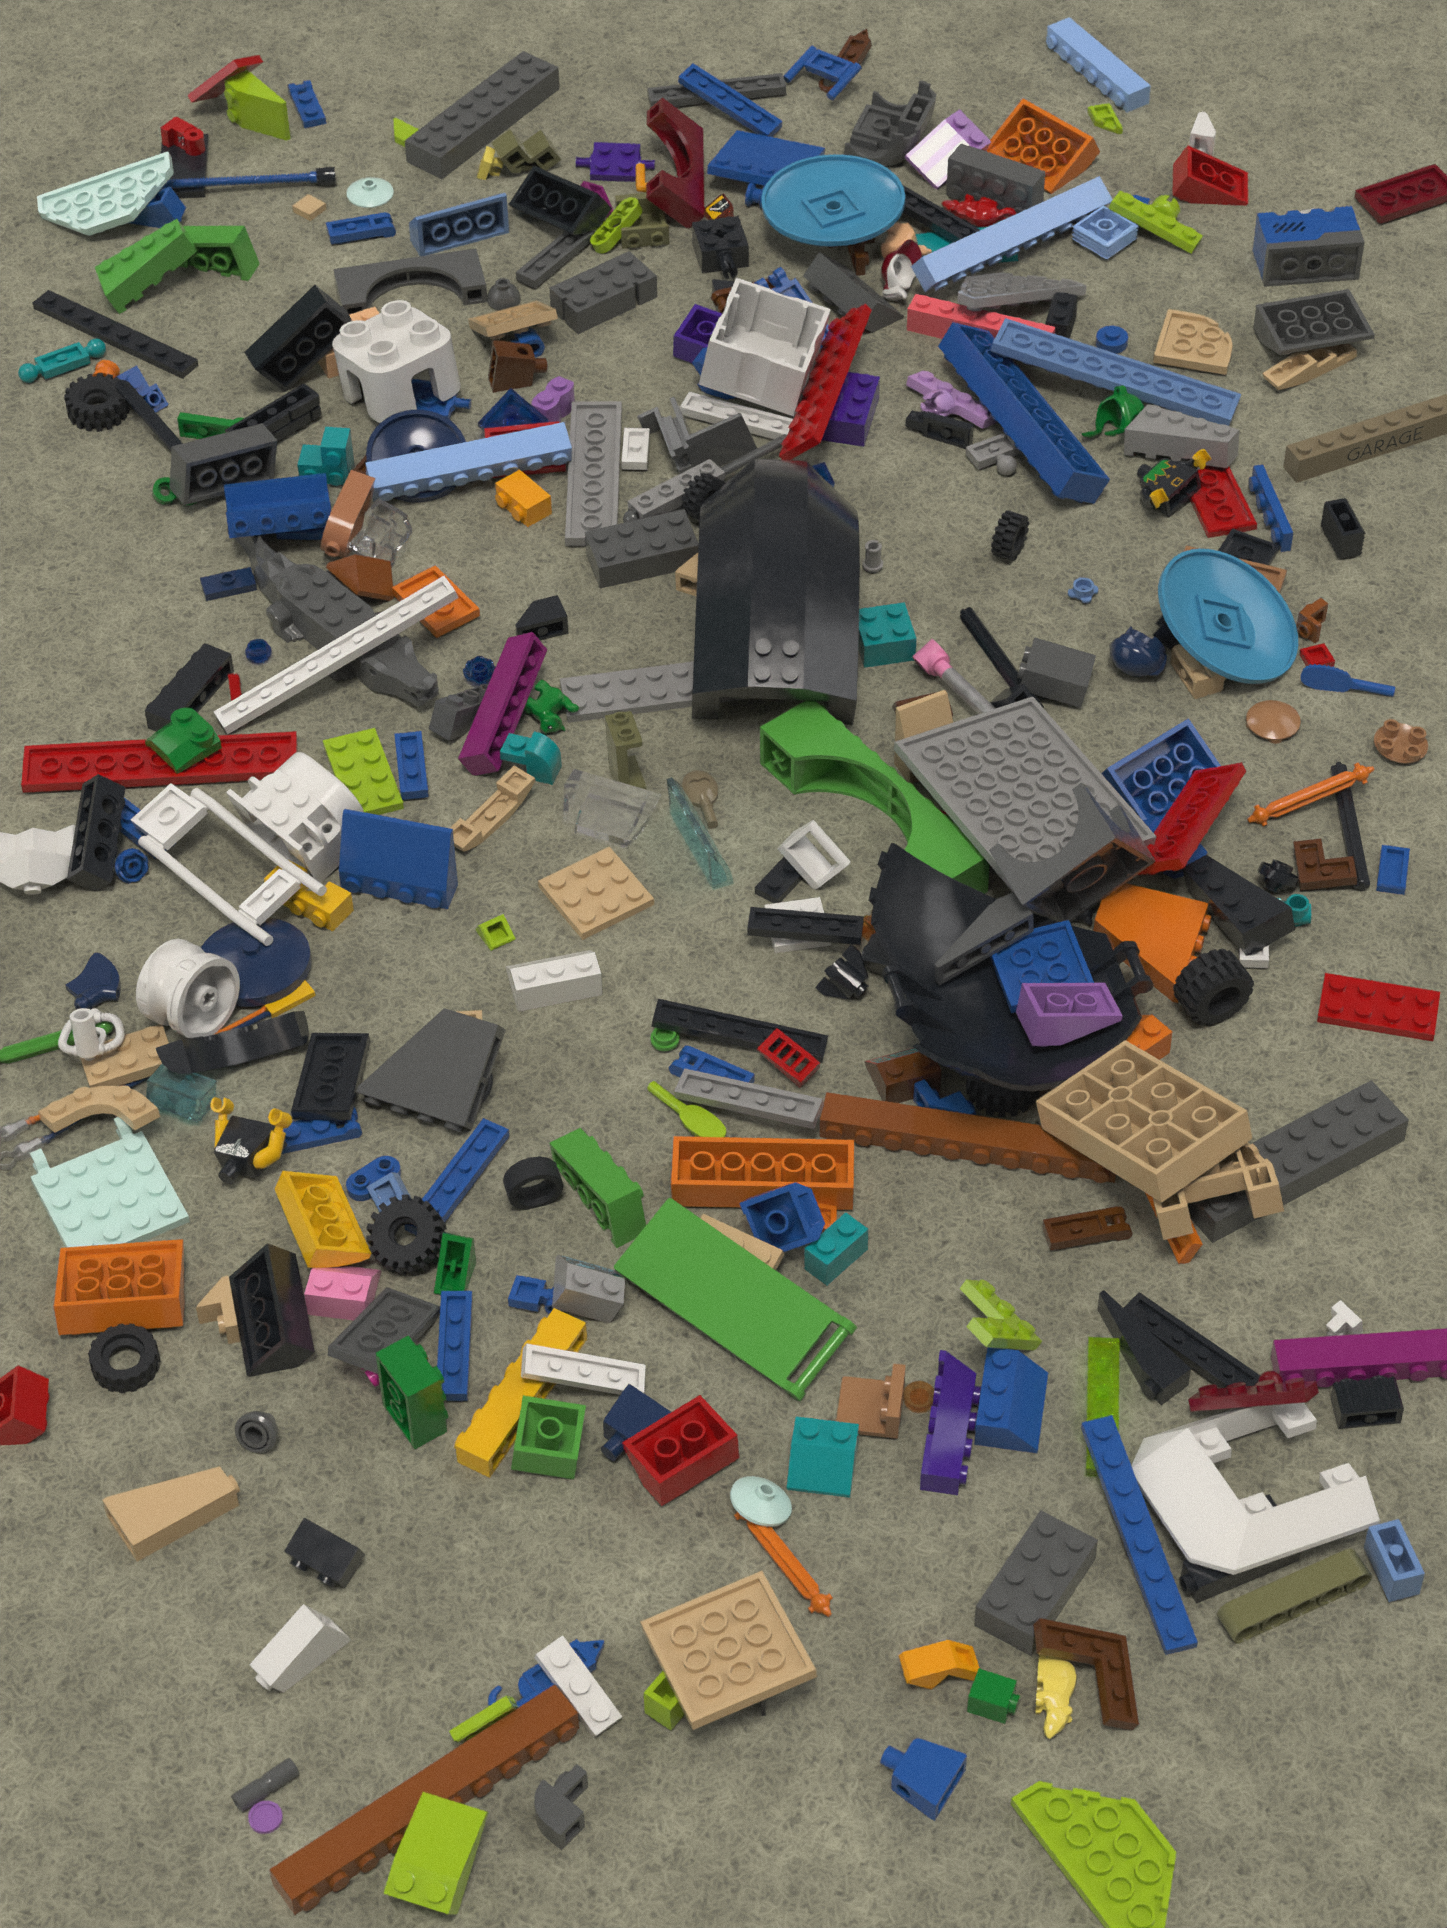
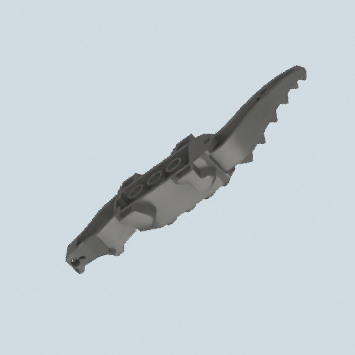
(321, 609)

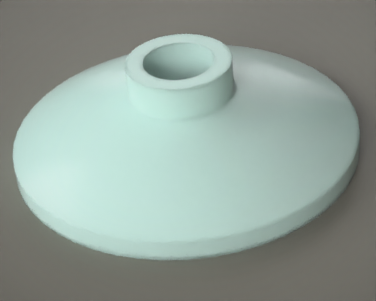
(370, 192)
(760, 1501)

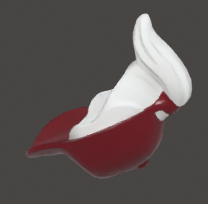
(897, 270)

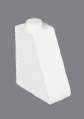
(298, 1649)

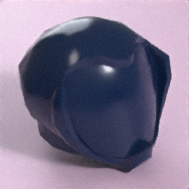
(1138, 654)

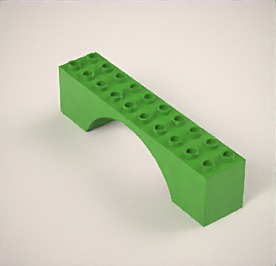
(818, 754)

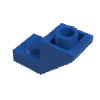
(151, 394)
(929, 1098)

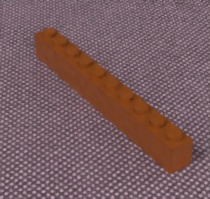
(954, 1136)
(458, 1776)

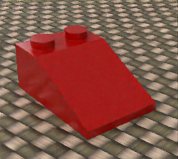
(1208, 180)

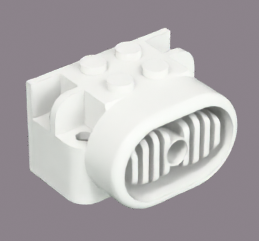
(299, 813)

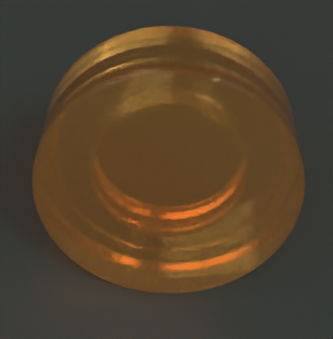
(918, 1396)

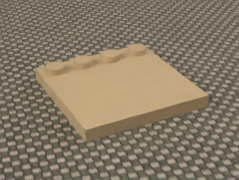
(728, 1650)

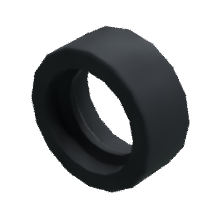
(529, 1170)

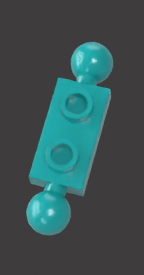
(61, 360)

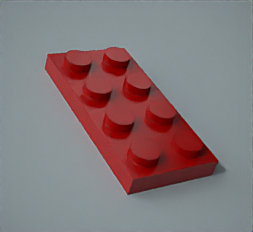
(1379, 1007)

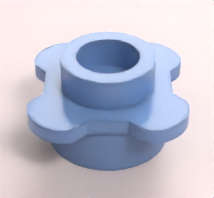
(1083, 590)

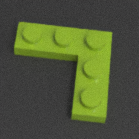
(1002, 1326)

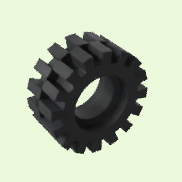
(697, 491)
(1010, 535)

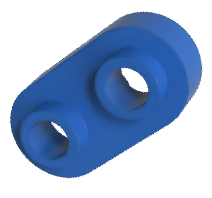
(370, 1174)

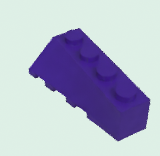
(949, 1426)

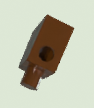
(513, 366)

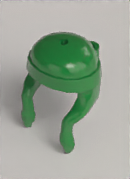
(1120, 411)

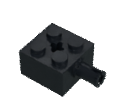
(720, 245)

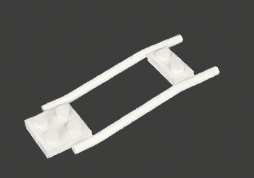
(175, 813)

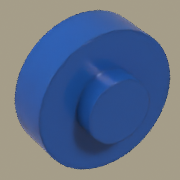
(1112, 339)

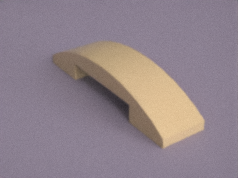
(494, 811)

